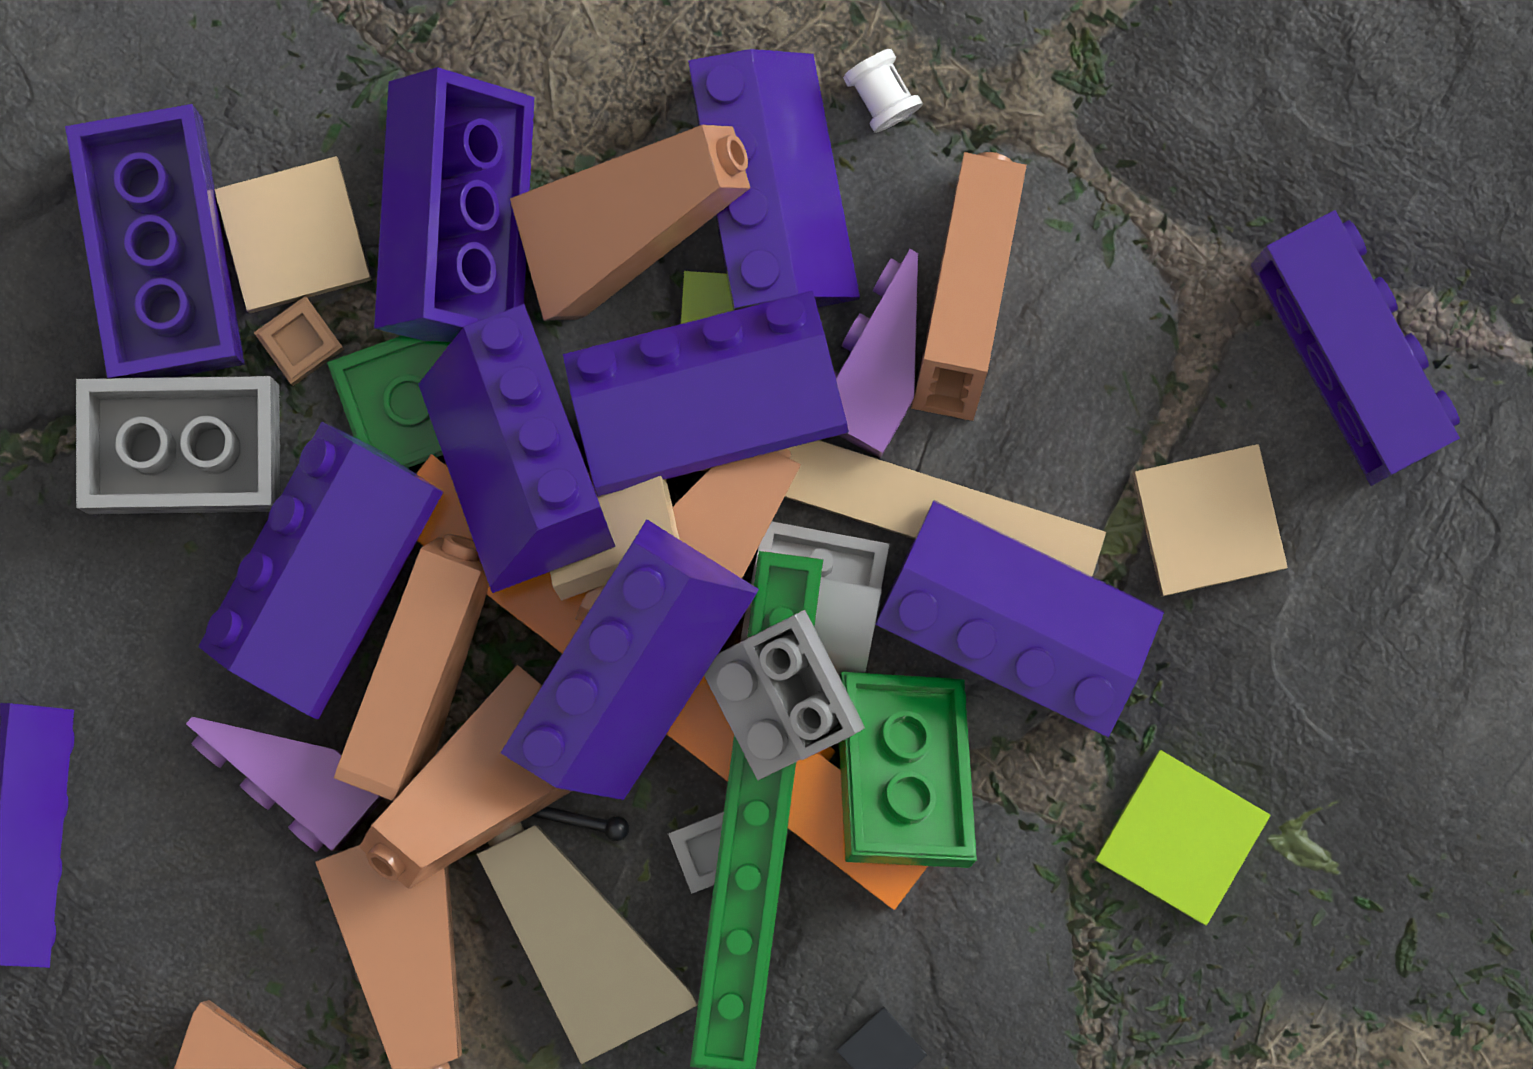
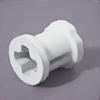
(882, 90)

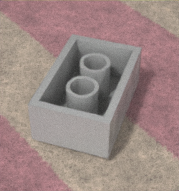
(177, 445)

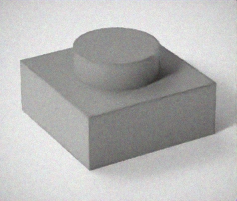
(698, 851)

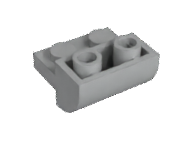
(847, 592)
(782, 695)

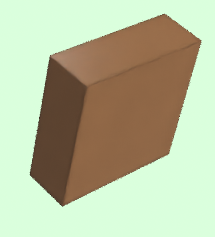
(299, 341)

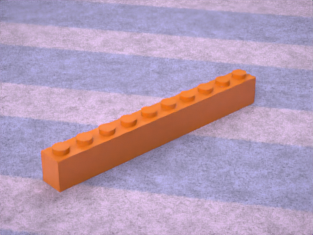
(700, 726)

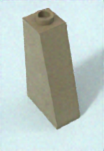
(585, 953)

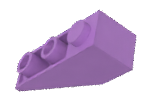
(880, 370)
(294, 777)

